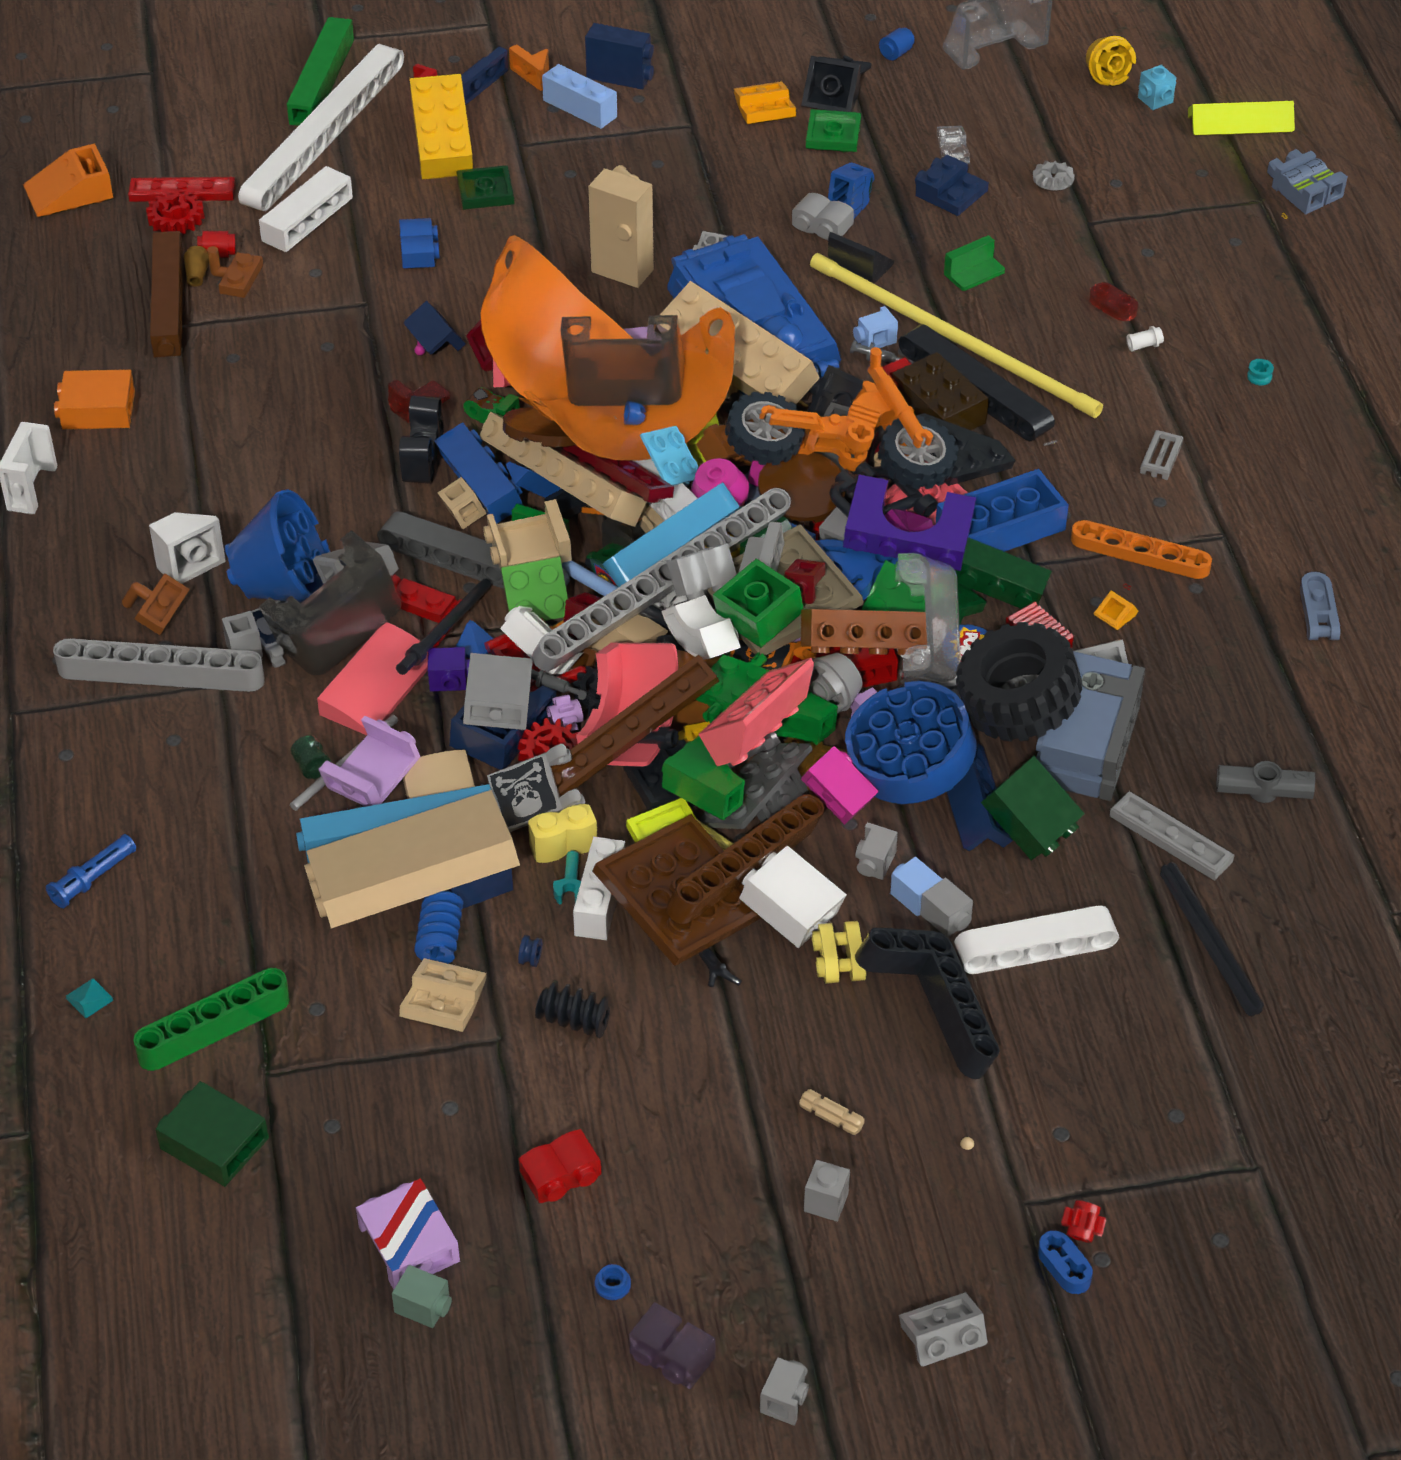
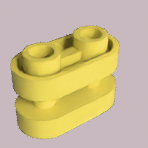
(828, 963)

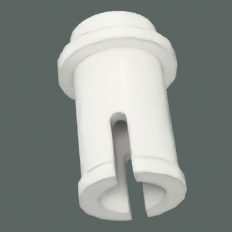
(1145, 338)

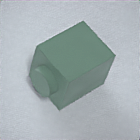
(421, 1296)

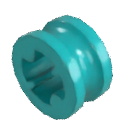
(1260, 372)

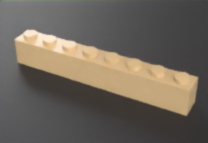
(567, 473)

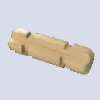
(831, 1112)

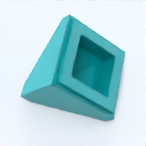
(89, 998)

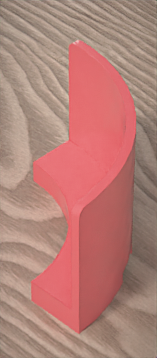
(624, 676)

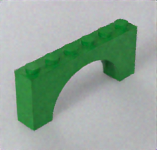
(718, 789)

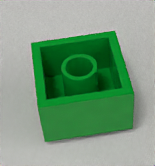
(759, 602)

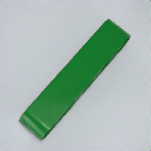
(211, 1019)

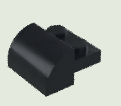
(649, 778)

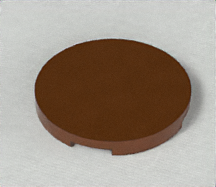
(535, 427)
(807, 483)

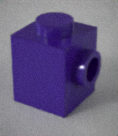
(447, 669)

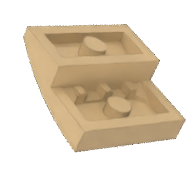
(438, 774)
(443, 994)

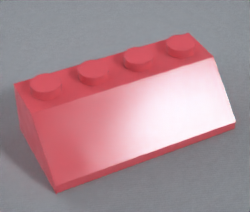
(757, 713)

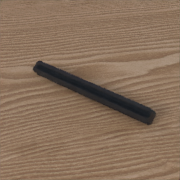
(1212, 939)

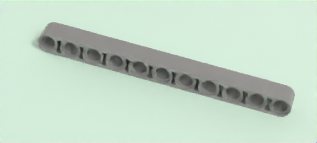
(652, 583)

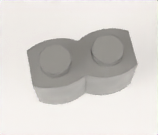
(822, 216)
(701, 571)

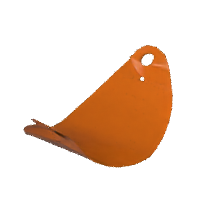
(525, 317)
(703, 392)

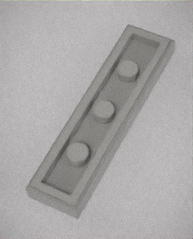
(1172, 835)

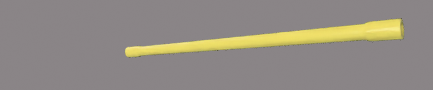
(1078, 400)

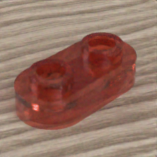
(1113, 301)

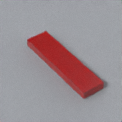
(204, 187)

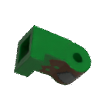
(483, 401)

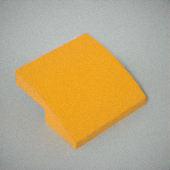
(764, 102)

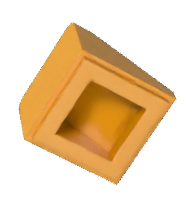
(1115, 610)

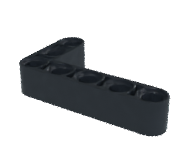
(945, 985)

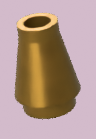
(196, 264)

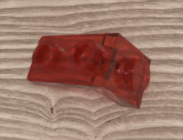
(400, 396)

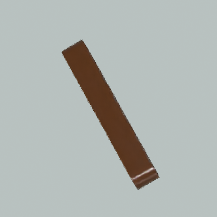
(729, 868)

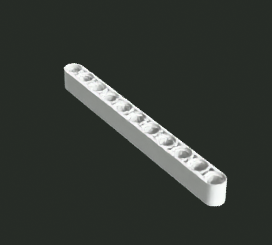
(320, 128)

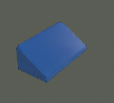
(531, 480)

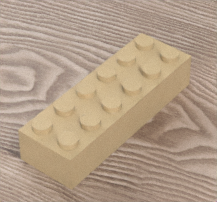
(760, 358)

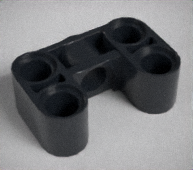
(419, 450)

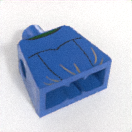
(851, 186)

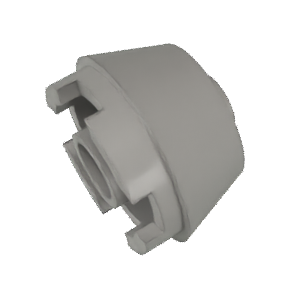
(835, 680)

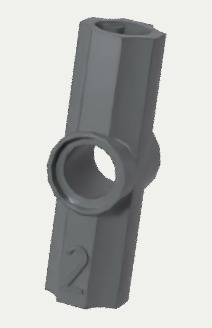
(1265, 781)

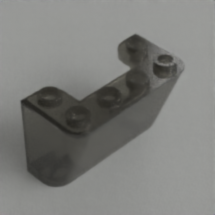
(623, 369)

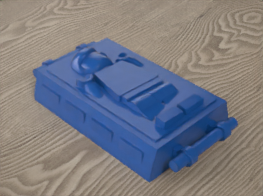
(754, 284)

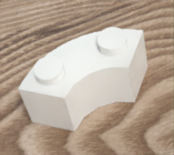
(701, 628)

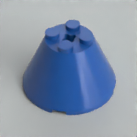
(277, 551)

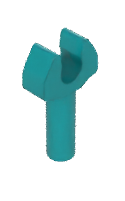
(570, 881)

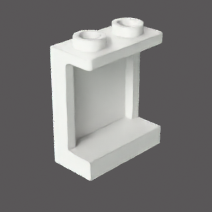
(25, 456)

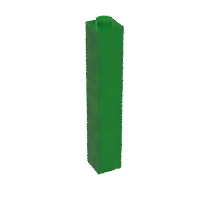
(320, 69)

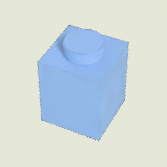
(910, 881)

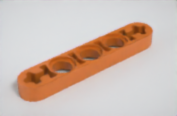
(1151, 558)

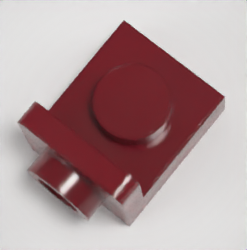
(806, 576)

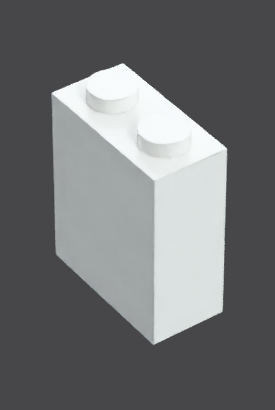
(791, 895)

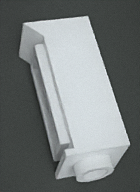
(526, 631)

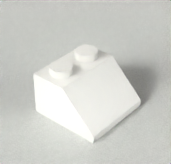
(187, 545)

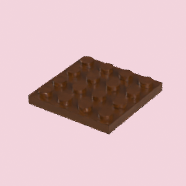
(648, 874)

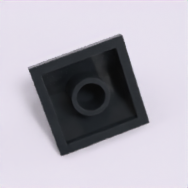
(831, 85)
(858, 258)

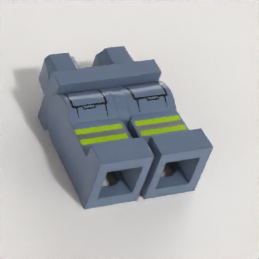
(1306, 179)

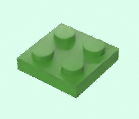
(536, 585)

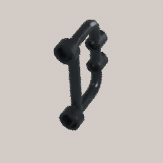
(847, 482)

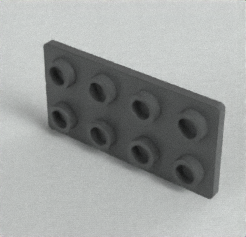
(769, 785)

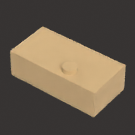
(621, 227)

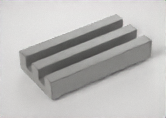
(1156, 468)

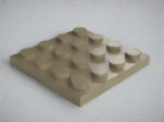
(831, 592)

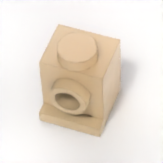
(462, 502)

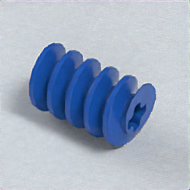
(439, 927)

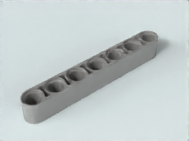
(159, 665)

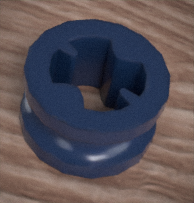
(530, 951)

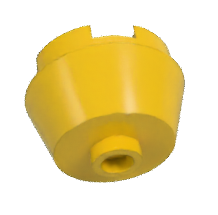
(1110, 60)

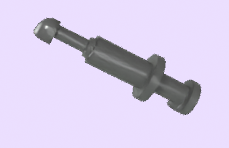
(887, 356)
(555, 683)

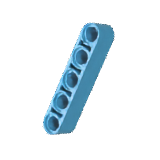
(671, 534)

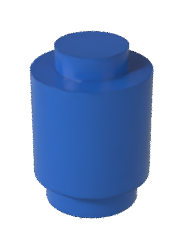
(896, 43)

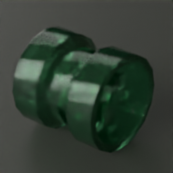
(309, 755)

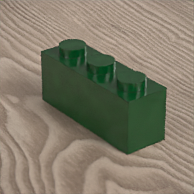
(1002, 575)

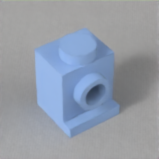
(877, 328)

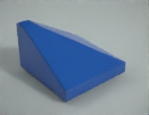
(473, 639)

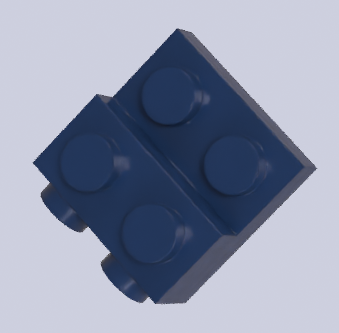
(949, 185)

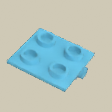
(670, 455)

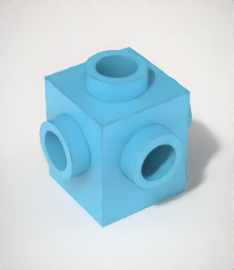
(1157, 87)

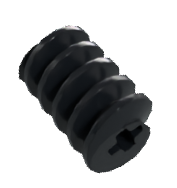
(573, 1009)

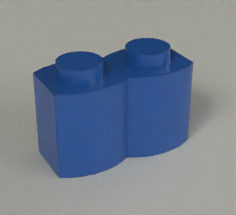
(417, 242)

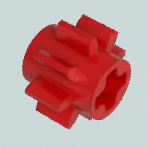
(1083, 1221)

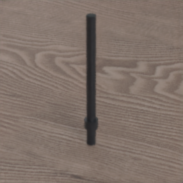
(418, 652)

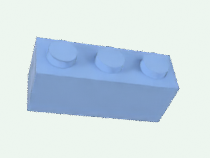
(579, 96)

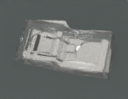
(953, 142)

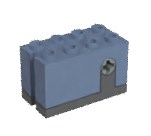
(1093, 742)

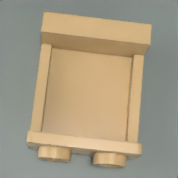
(529, 538)

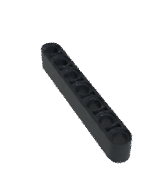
(1005, 401)

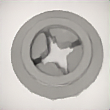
(1063, 179)

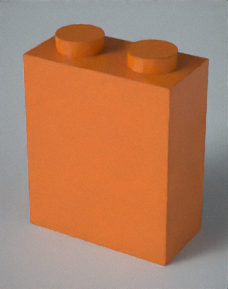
(95, 399)

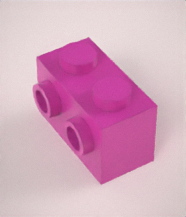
(839, 784)

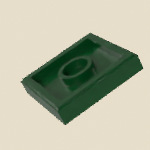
(485, 187)

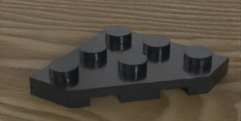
(976, 453)

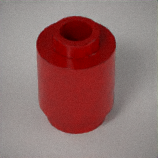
(220, 239)

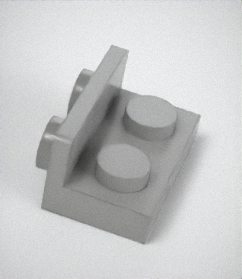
(945, 1328)

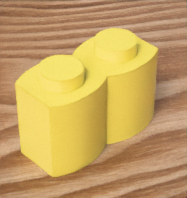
(558, 833)

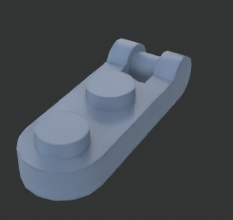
(1319, 606)

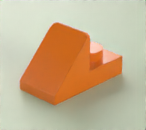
(529, 66)

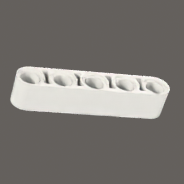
(1036, 939)

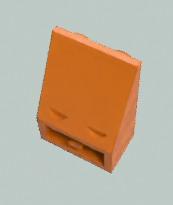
(70, 182)

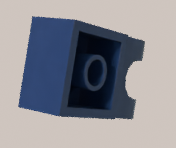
(494, 744)

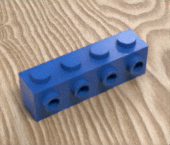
(477, 467)

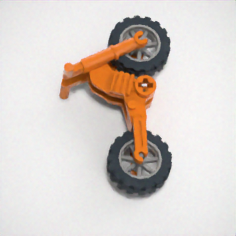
(902, 448)

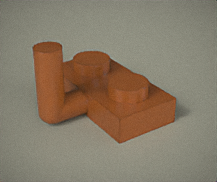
(239, 275)
(159, 603)

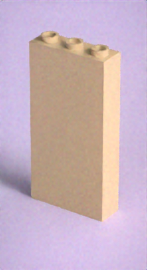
(410, 859)

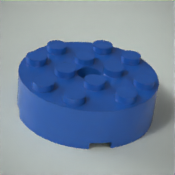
(912, 742)

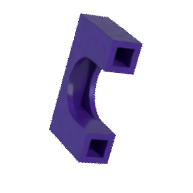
(872, 533)

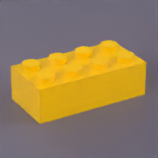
(441, 125)

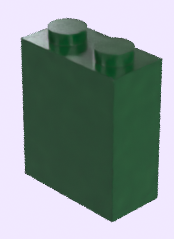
(1033, 809)
(212, 1133)

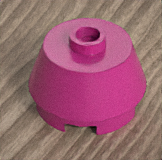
(717, 471)

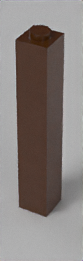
(166, 294)

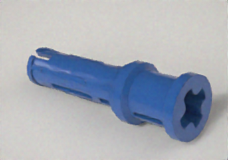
(79, 878)

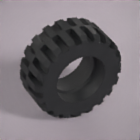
(1024, 709)

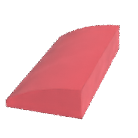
(370, 680)

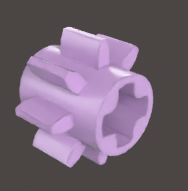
(567, 710)

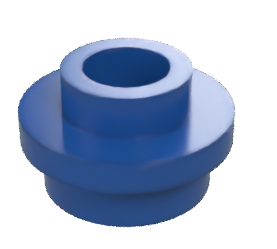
(610, 1274)

